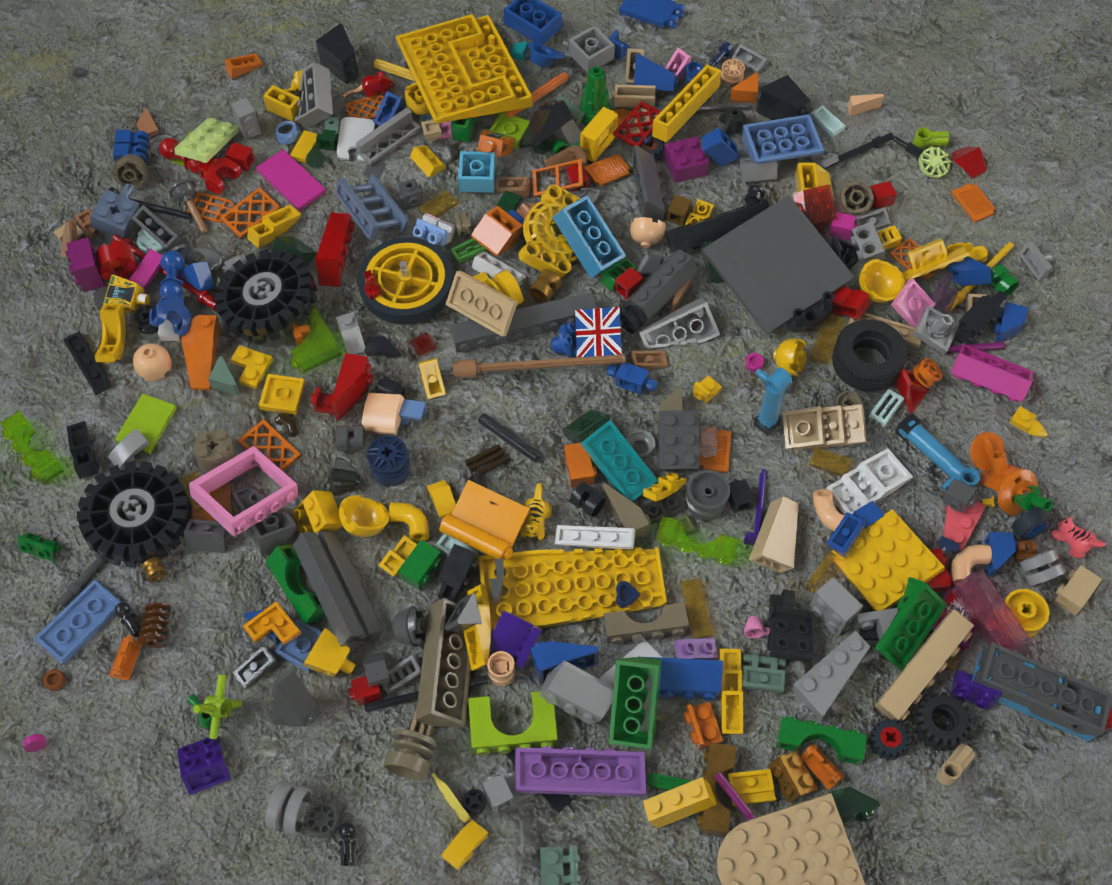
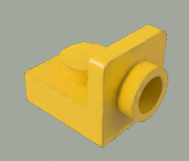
(706, 389)

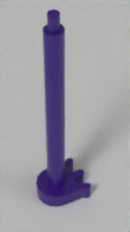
(750, 538)

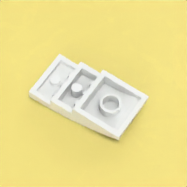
(870, 481)

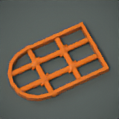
(208, 202)

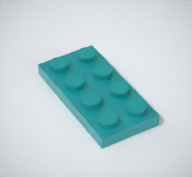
(618, 461)

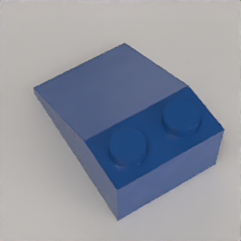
(550, 654)

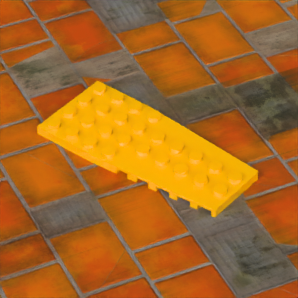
(573, 585)

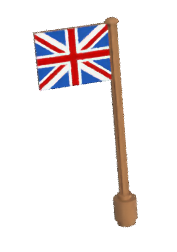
(596, 344)

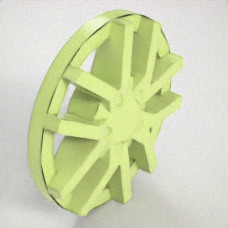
(934, 162)

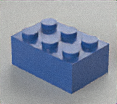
(533, 19)

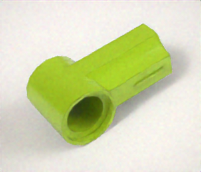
(925, 138)

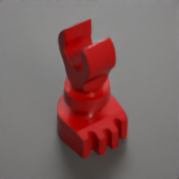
(371, 288)

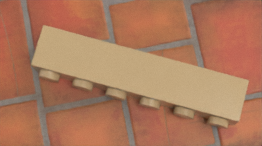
(924, 665)

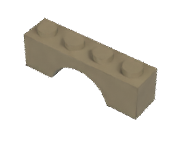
(621, 628)

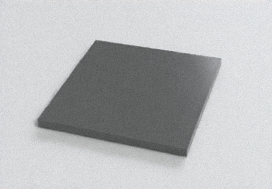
(777, 264)

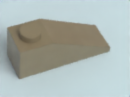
(625, 511)

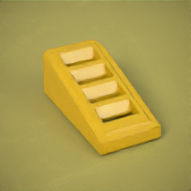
(892, 238)

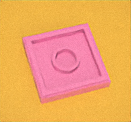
(912, 302)

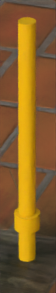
(961, 296)

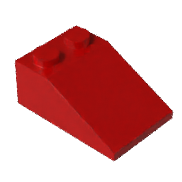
(351, 383)

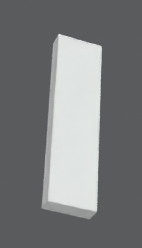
(595, 537)

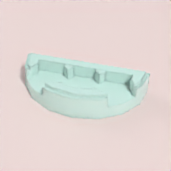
(146, 241)

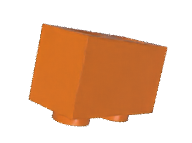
(579, 465)

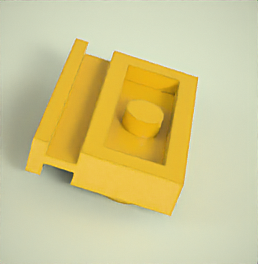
(753, 786)

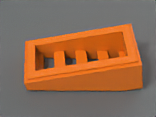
(236, 66)

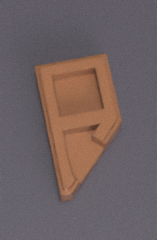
(84, 221)

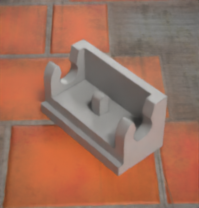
(757, 172)

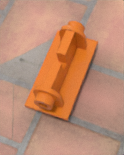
(125, 658)
(821, 766)

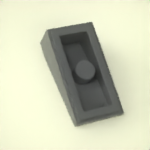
(256, 666)

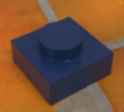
(948, 545)

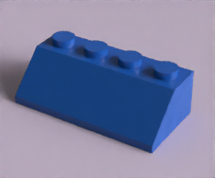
(690, 678)

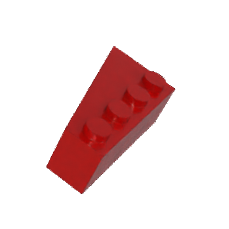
(334, 249)

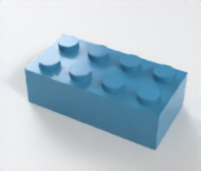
(589, 236)

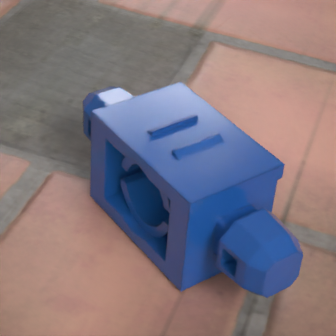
(632, 378)

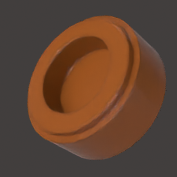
(54, 680)

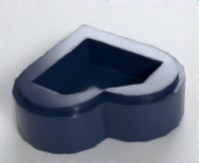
(626, 594)

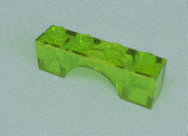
(42, 462)
(672, 532)

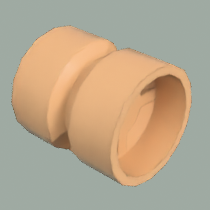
(501, 668)

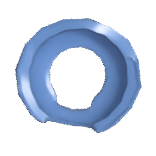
(291, 137)

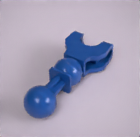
(171, 304)

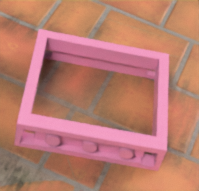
(228, 471)

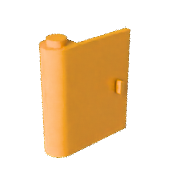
(485, 525)

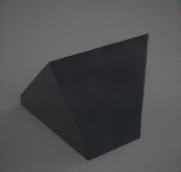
(844, 251)

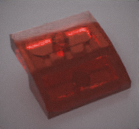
(816, 204)

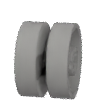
(1042, 567)

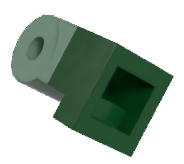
(330, 135)

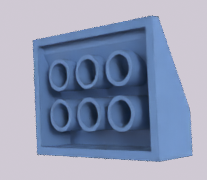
(781, 139)

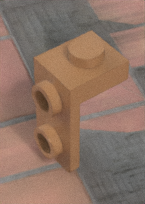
(569, 154)

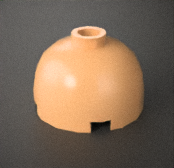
(647, 232)
(152, 362)

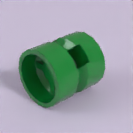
(1003, 281)

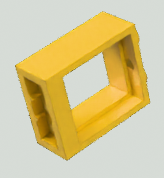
(599, 134)

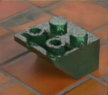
(854, 805)

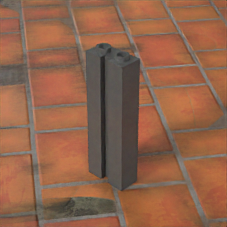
(337, 588)

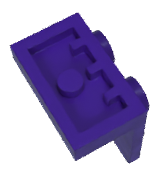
(514, 637)
(973, 692)
(202, 765)

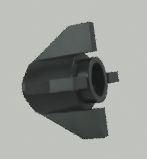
(733, 121)
(343, 477)

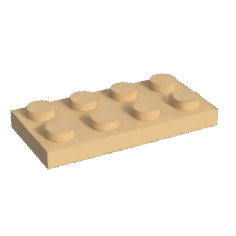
(481, 303)

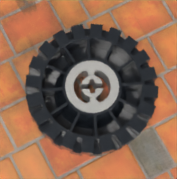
(274, 309)
(143, 533)

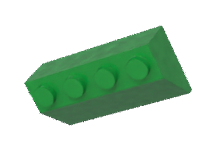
(635, 702)

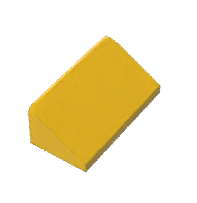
(427, 160)

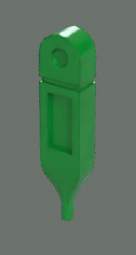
(664, 782)

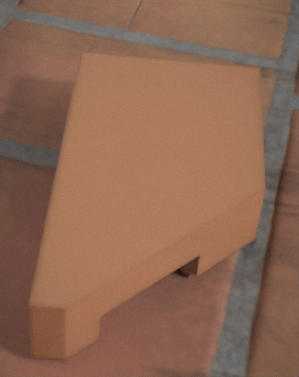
(147, 124)

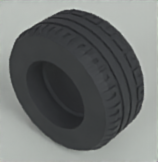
(874, 335)

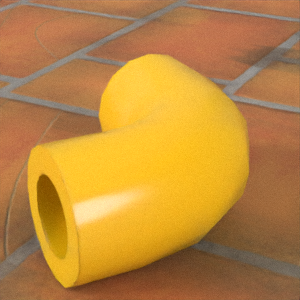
(413, 517)

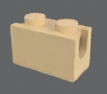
(1077, 590)

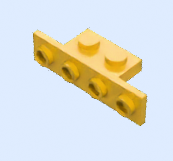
(931, 257)

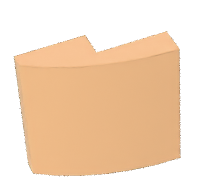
(382, 413)

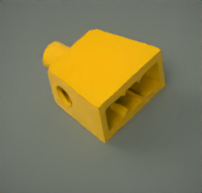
(329, 656)

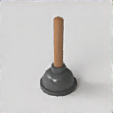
(184, 192)

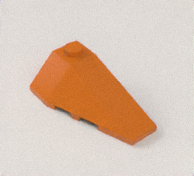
(200, 350)

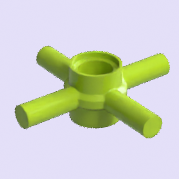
(217, 706)

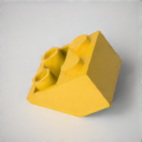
(810, 176)
(317, 513)

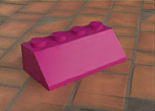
(992, 373)

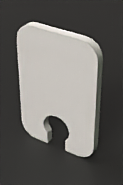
(350, 132)

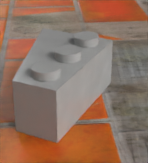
(316, 95)

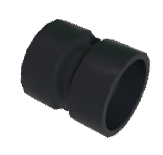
(585, 498)

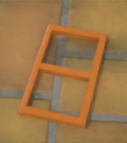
(557, 172)

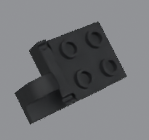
(790, 629)

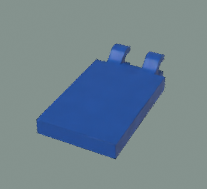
(653, 11)

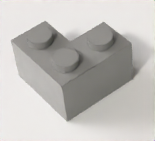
(501, 793)

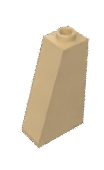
(777, 536)

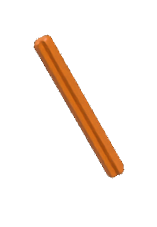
(542, 91)

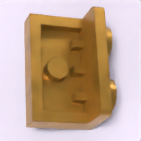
(792, 776)

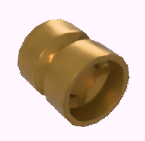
(545, 286)

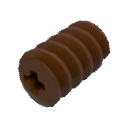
(153, 623)

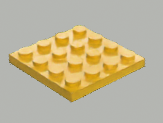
(884, 561)

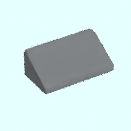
(750, 58)
(878, 217)

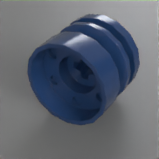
(391, 469)

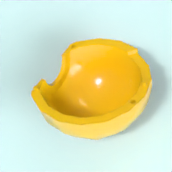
(881, 281)
(363, 516)

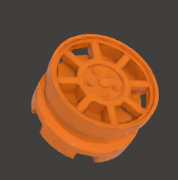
(927, 372)

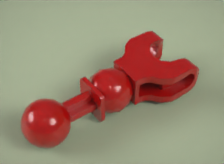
(210, 172)

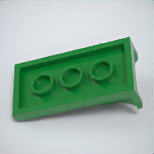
(911, 623)

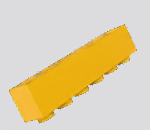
(686, 103)

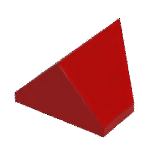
(970, 160)
(910, 389)

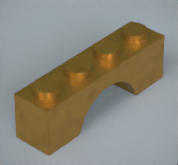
(719, 759)

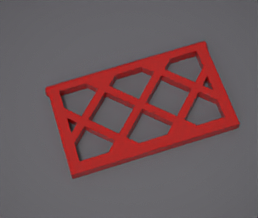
(624, 125)

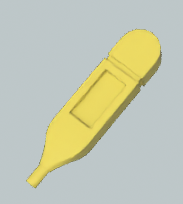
(451, 799)

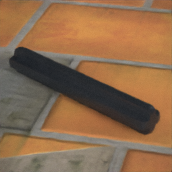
(509, 437)

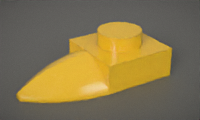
(1026, 422)

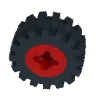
(884, 745)

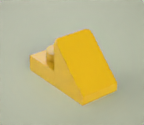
(431, 378)
(441, 498)

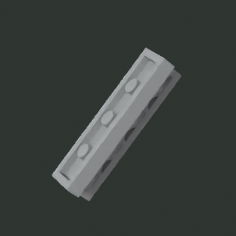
(380, 135)

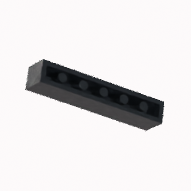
(712, 227)

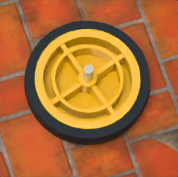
(411, 278)

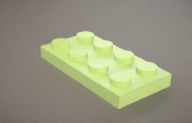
(206, 140)

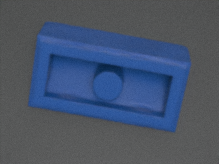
(846, 534)

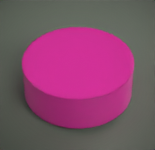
(754, 362)
(34, 742)

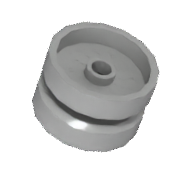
(288, 808)

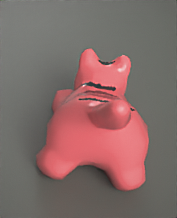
(1079, 540)

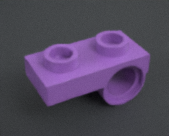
(696, 649)

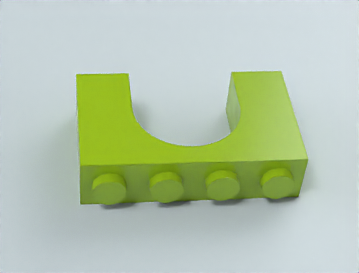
(488, 739)

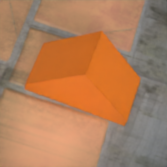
(746, 90)

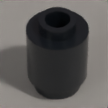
(389, 386)

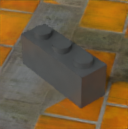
(157, 228)

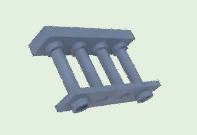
(362, 215)

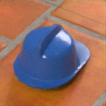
(543, 55)

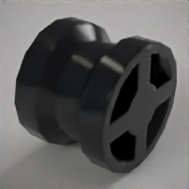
(754, 194)
(471, 798)

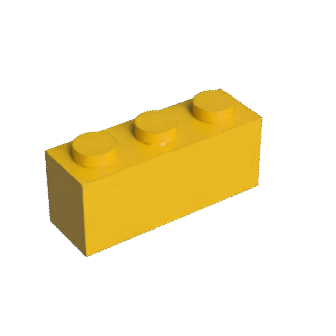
(679, 802)

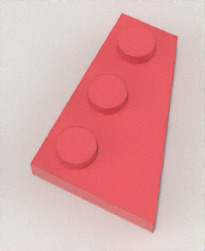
(960, 525)

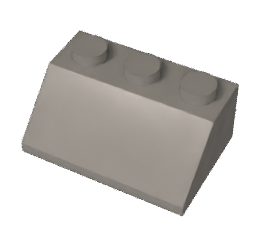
(577, 692)

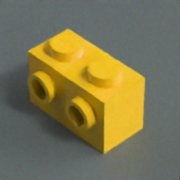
(281, 103)

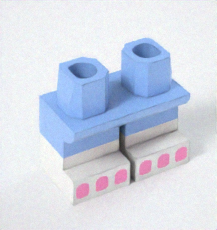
(434, 230)

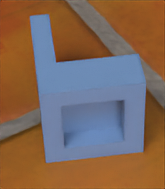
(411, 410)

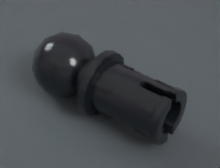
(128, 619)
(347, 832)

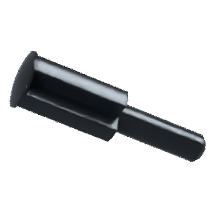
(910, 148)

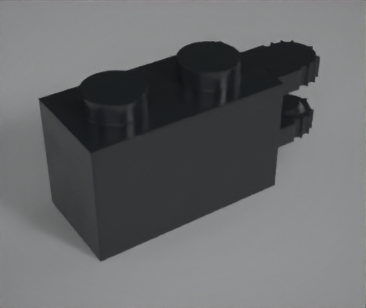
(457, 571)

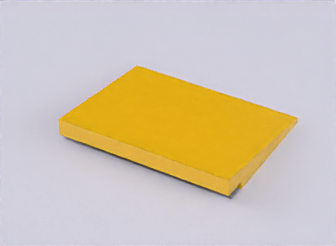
(464, 69)

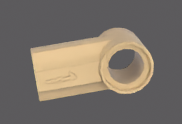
(956, 764)

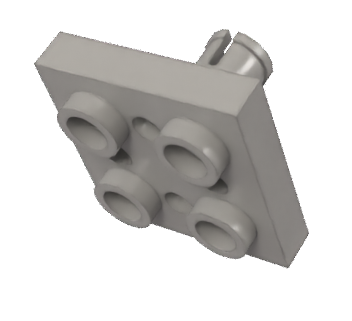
(940, 327)

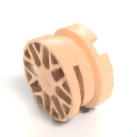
(732, 71)

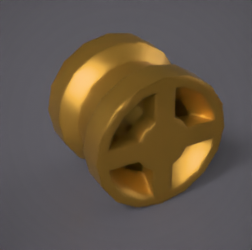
(153, 569)

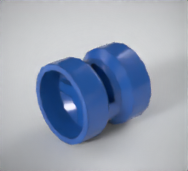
(692, 70)

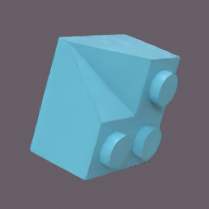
(476, 172)

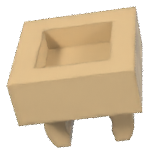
(431, 130)

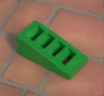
(607, 277)

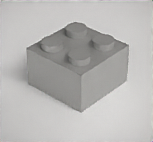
(591, 49)
(835, 606)

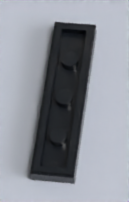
(86, 361)

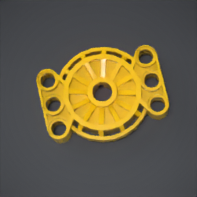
(541, 235)

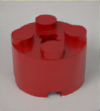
(116, 260)

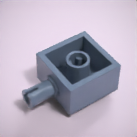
(115, 212)

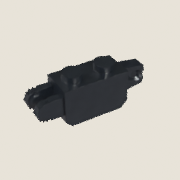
(976, 318)

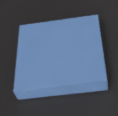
(299, 648)

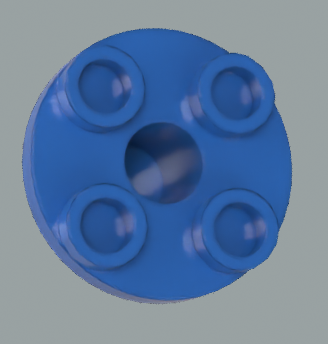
(566, 341)

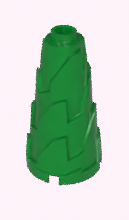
(594, 95)

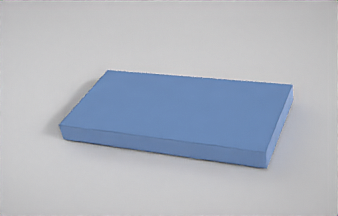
(78, 622)

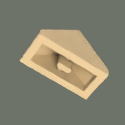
(630, 66)

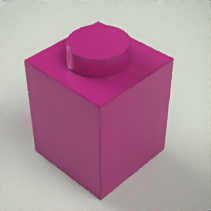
(843, 226)

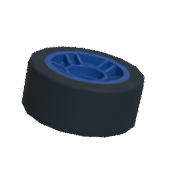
(1032, 523)

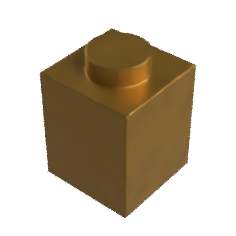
(679, 210)

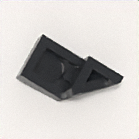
(380, 345)

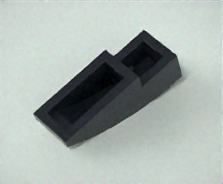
(82, 450)

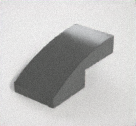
(498, 583)

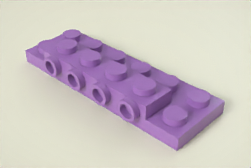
(580, 771)

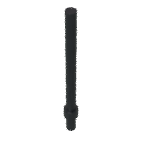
(876, 142)
(414, 696)

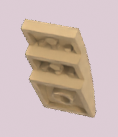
(824, 427)

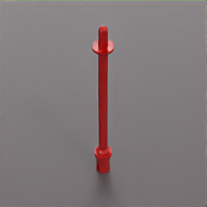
(204, 297)

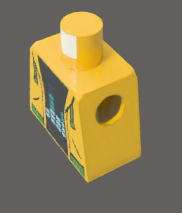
(126, 292)

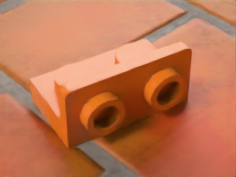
(703, 725)

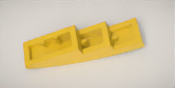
(479, 635)
(731, 692)

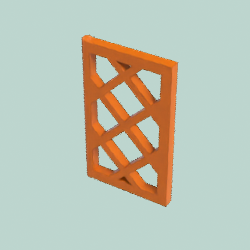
(248, 199)
(272, 433)

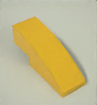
(273, 225)

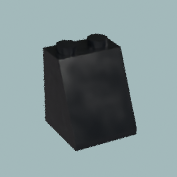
(338, 54)
(782, 100)

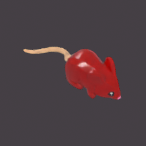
(373, 84)

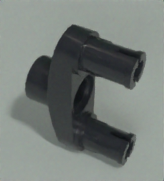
(816, 314)

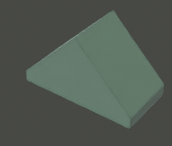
(222, 379)

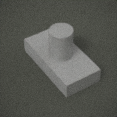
(1036, 261)

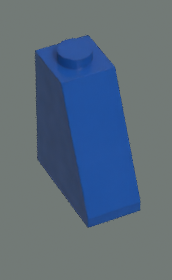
(653, 75)

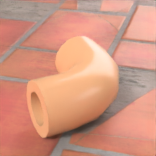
(825, 508)
(967, 558)

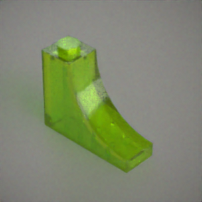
(317, 347)

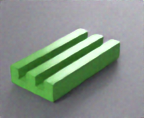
(469, 253)

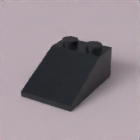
(545, 122)

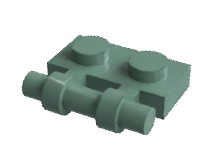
(763, 678)
(552, 866)

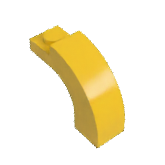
(113, 333)

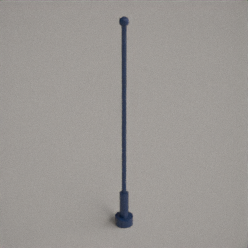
(724, 51)

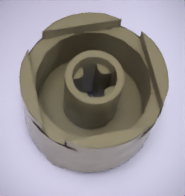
(213, 449)

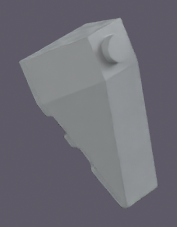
(683, 326)

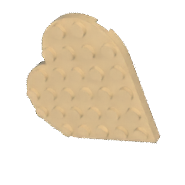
(790, 848)

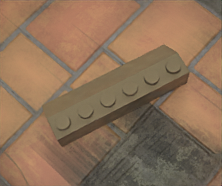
(443, 671)

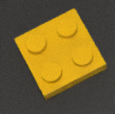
(282, 394)

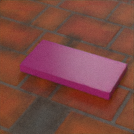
(291, 180)

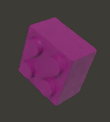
(686, 159)
(84, 264)

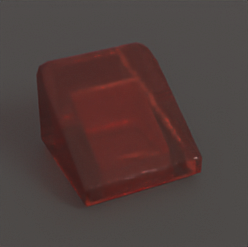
(422, 344)

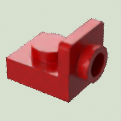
(322, 402)

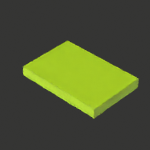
(150, 419)

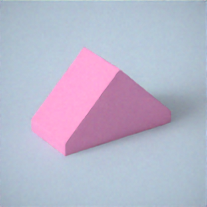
(678, 63)

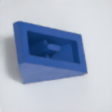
(198, 276)

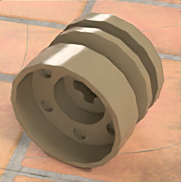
(410, 754)

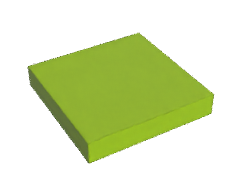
(512, 127)

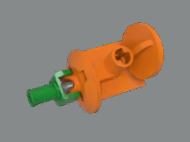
(1015, 486)

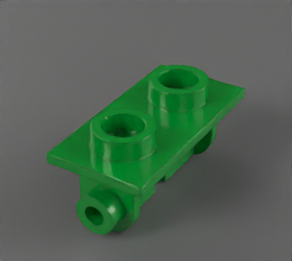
(32, 544)

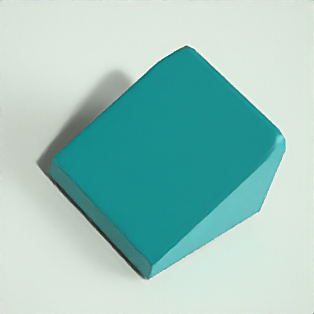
(519, 50)

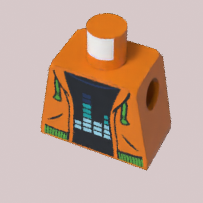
(494, 142)

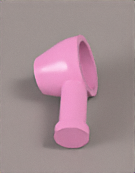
(755, 624)

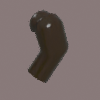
(288, 421)

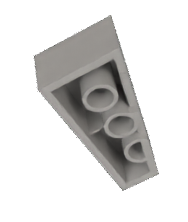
(828, 678)

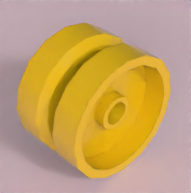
(1029, 610)

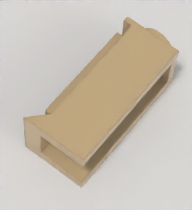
(632, 95)

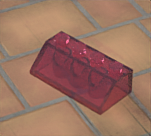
(989, 612)

